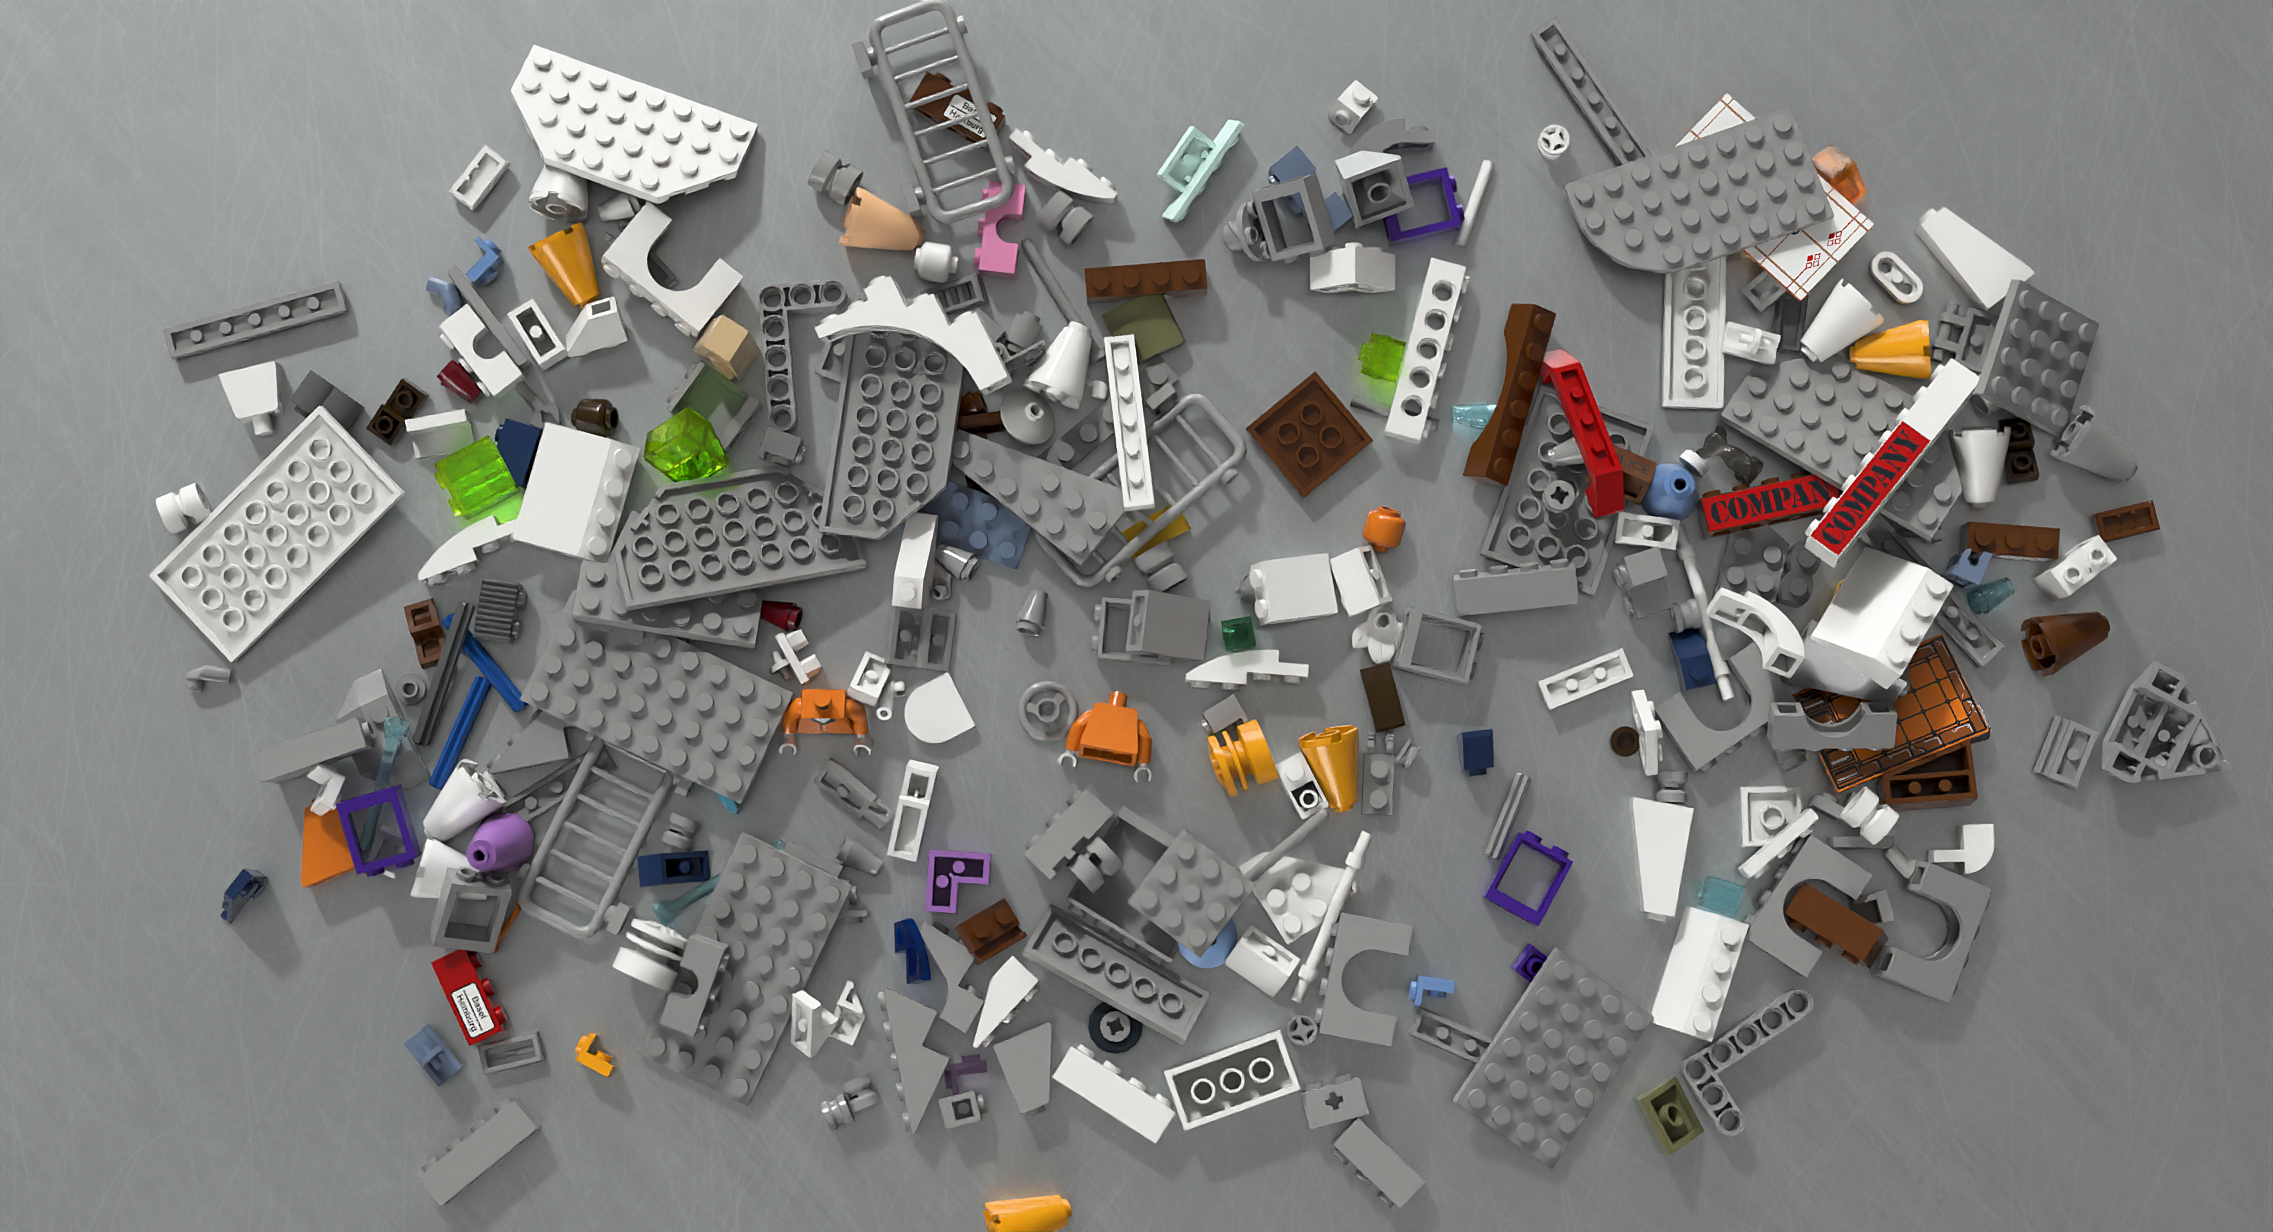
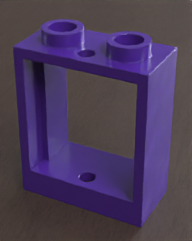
(1455, 211)
(396, 796)
(1515, 907)

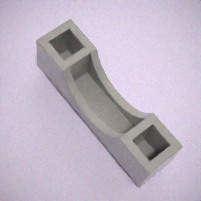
(1868, 727)

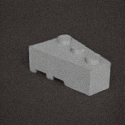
(1067, 833)

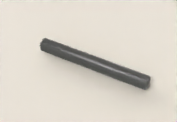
(443, 673)

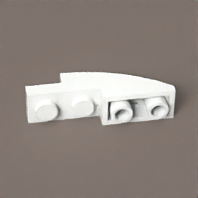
(1072, 177)
(461, 551)
(1233, 669)

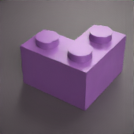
(949, 869)

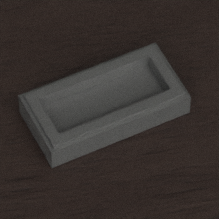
(1789, 323)

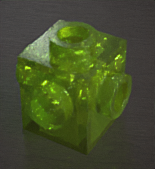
(1382, 357)

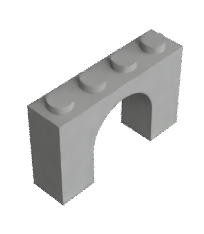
(1700, 744)
(1810, 861)
(1964, 906)
(1338, 1014)

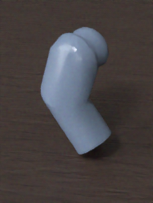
(448, 292)

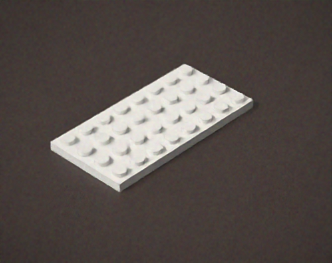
(277, 534)

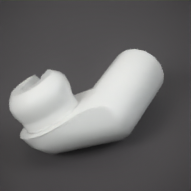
(1902, 863)

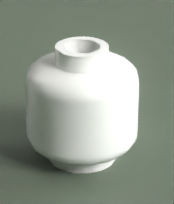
(935, 262)

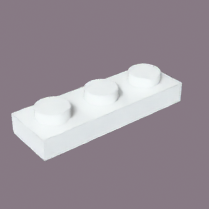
(1585, 679)
(1779, 844)

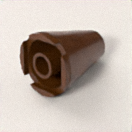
(2061, 638)

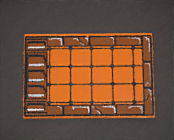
(1929, 718)

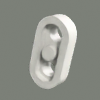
(1898, 275)

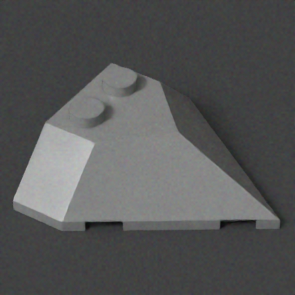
(2160, 732)

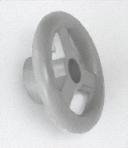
(1025, 706)

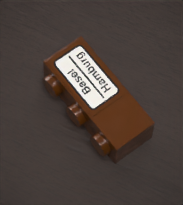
(954, 107)
(2010, 541)

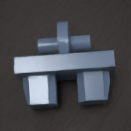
(433, 1055)

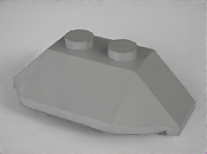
(375, 701)

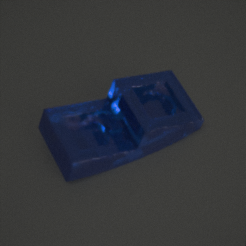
(910, 942)

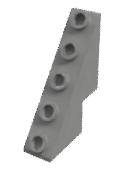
(540, 744)
(918, 1064)

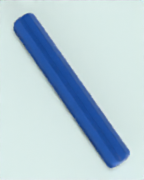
(490, 669)
(460, 732)

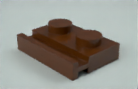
(990, 931)

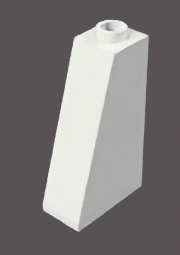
(1971, 258)
(1659, 848)

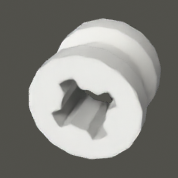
(1556, 136)

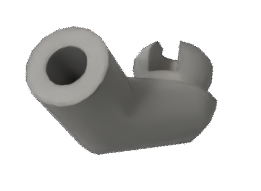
(942, 582)

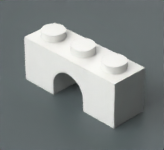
(465, 332)

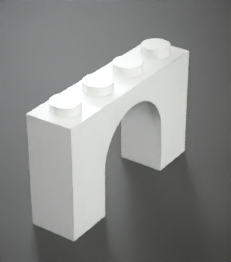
(689, 308)

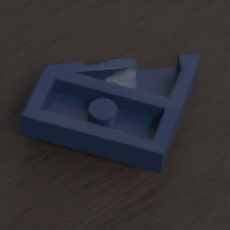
(245, 886)

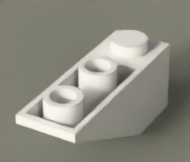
(1005, 991)

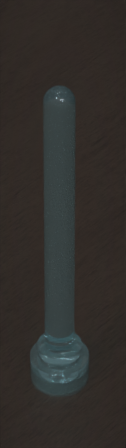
(394, 730)
(669, 910)

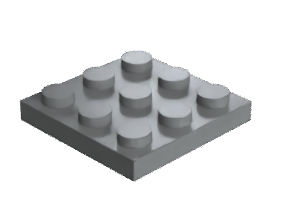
(1191, 893)

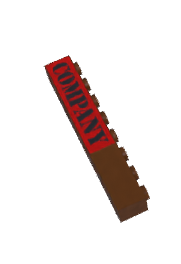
(1764, 504)

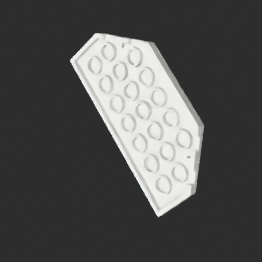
(625, 129)

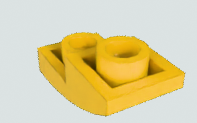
(1169, 533)

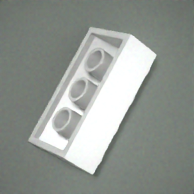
(1698, 973)

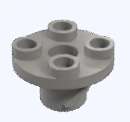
(1246, 233)

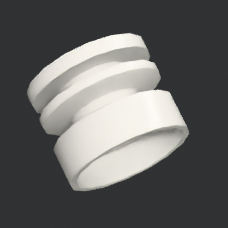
(651, 954)

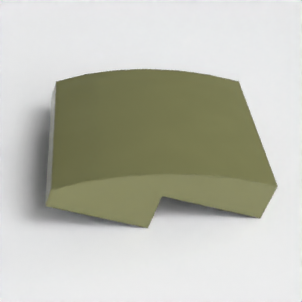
(1149, 321)

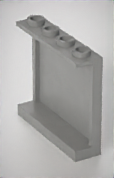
(1139, 847)

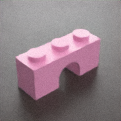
(996, 256)

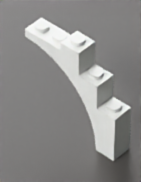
(925, 318)

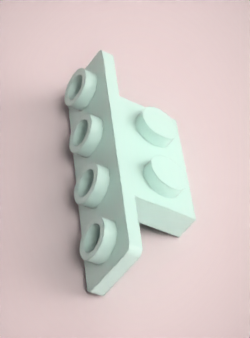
(1193, 163)

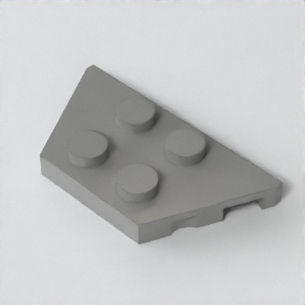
(1753, 563)

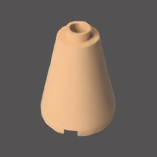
(879, 225)

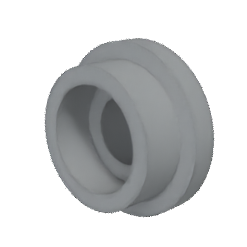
(417, 695)

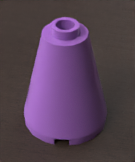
(501, 843)

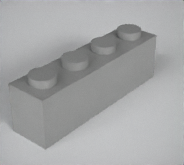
(1515, 589)
(479, 1151)

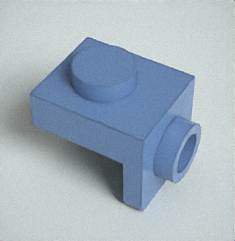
(485, 269)

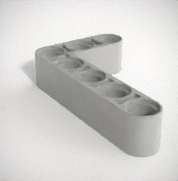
(783, 343)
(1736, 1051)

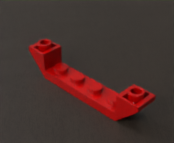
(1589, 430)

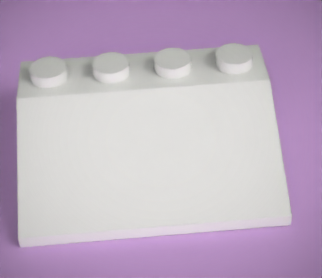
(575, 493)
(1881, 614)

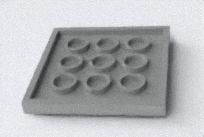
(2037, 358)

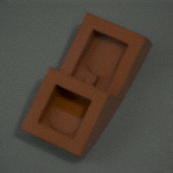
(426, 631)

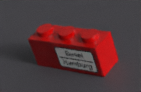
(470, 995)

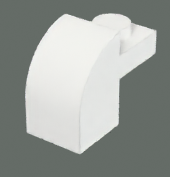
(1973, 850)

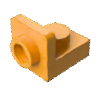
(597, 1061)

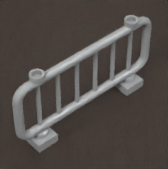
(878, 55)
(1160, 402)
(605, 910)

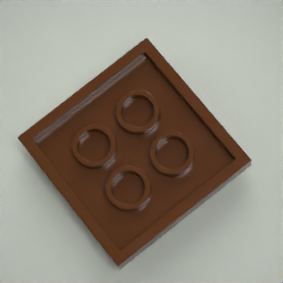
(1309, 435)

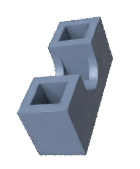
(1295, 165)

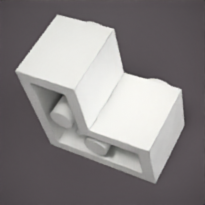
(1353, 269)

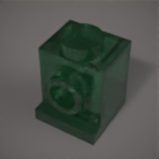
(1238, 634)

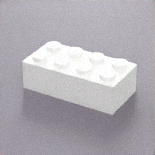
(1232, 1080)

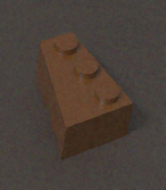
(1932, 782)
(1836, 926)

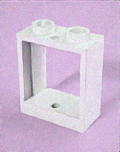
(2074, 568)

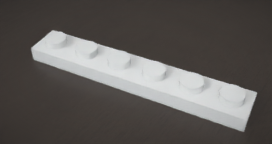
(1129, 423)

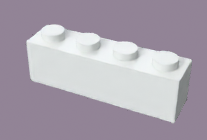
(1113, 1093)

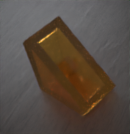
(1840, 173)

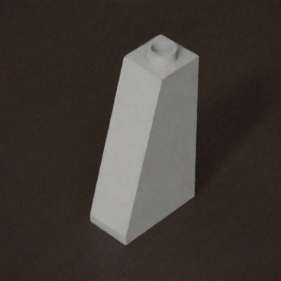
(1830, 673)
(323, 746)

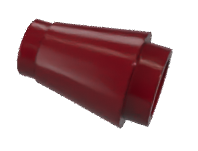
(459, 381)
(782, 614)

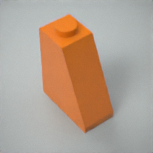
(324, 848)

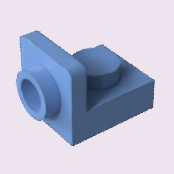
(1435, 986)

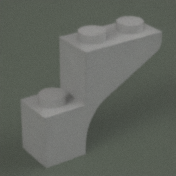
(954, 962)

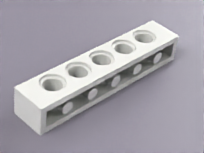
(1438, 275)

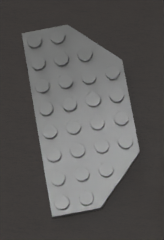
(1830, 419)
(890, 432)
(729, 538)

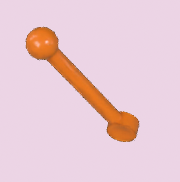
(508, 923)

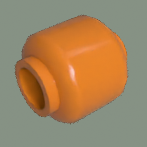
(1384, 528)

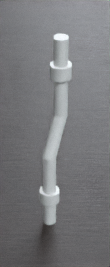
(1687, 555)
(1355, 862)

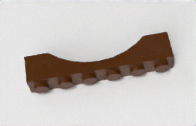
(1496, 448)

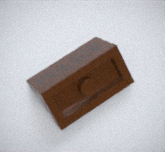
(1636, 474)

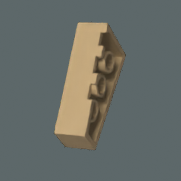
(727, 347)

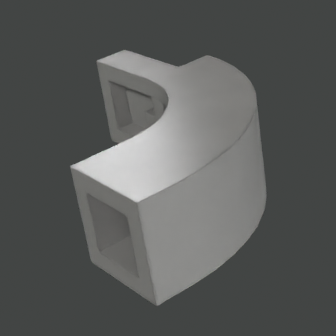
(1393, 136)

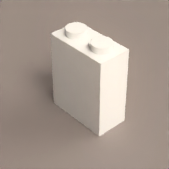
(1293, 589)

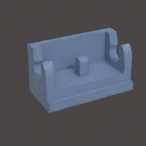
(1966, 573)

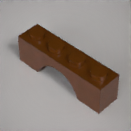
(1160, 278)

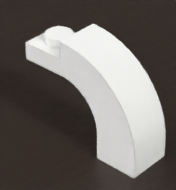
(1765, 624)

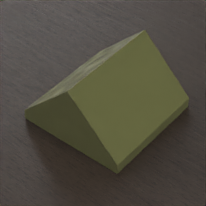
(1669, 1116)

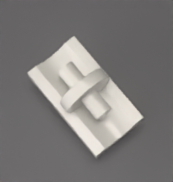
(1750, 343)
(790, 644)

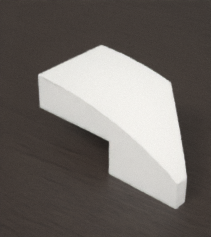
(849, 1016)

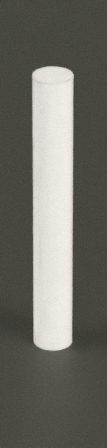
(1474, 204)

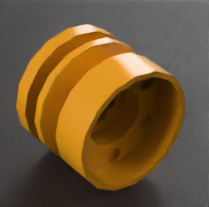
(1242, 758)

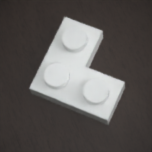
(1649, 732)

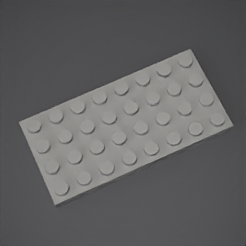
(659, 700)
(776, 923)

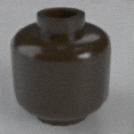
(595, 417)

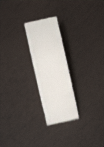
(912, 810)

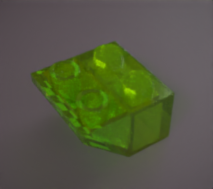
(685, 447)

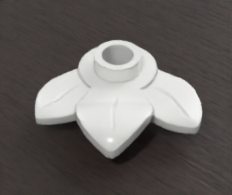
(1379, 640)

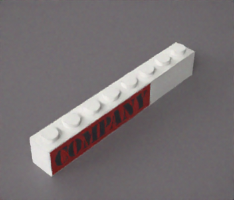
(1892, 462)

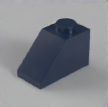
(518, 448)
(1691, 660)
(1476, 751)
(673, 868)

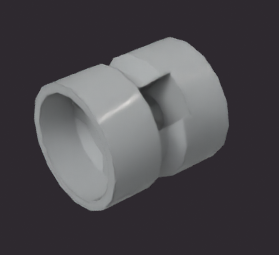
(834, 177)
(1065, 217)
(1161, 568)
(1087, 873)

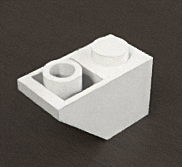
(596, 327)
(1301, 786)

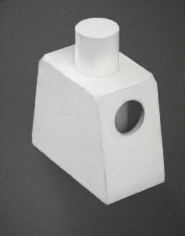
(256, 394)

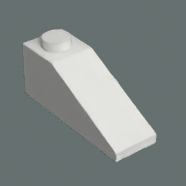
(916, 562)

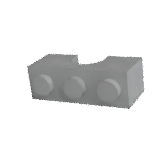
(706, 960)

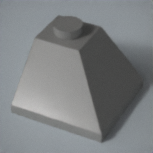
(1374, 185)

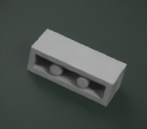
(1377, 1163)

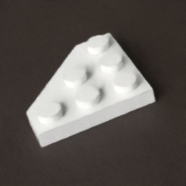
(1298, 893)

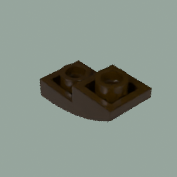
(402, 405)
(2020, 458)
(1382, 697)

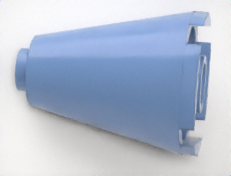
(1671, 493)

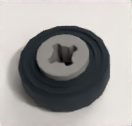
(1113, 1029)

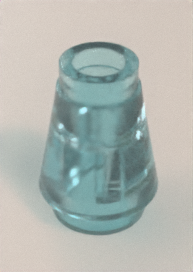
(1473, 414)
(1989, 595)

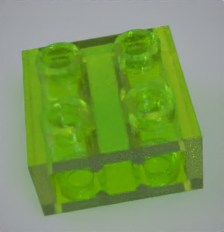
(475, 478)

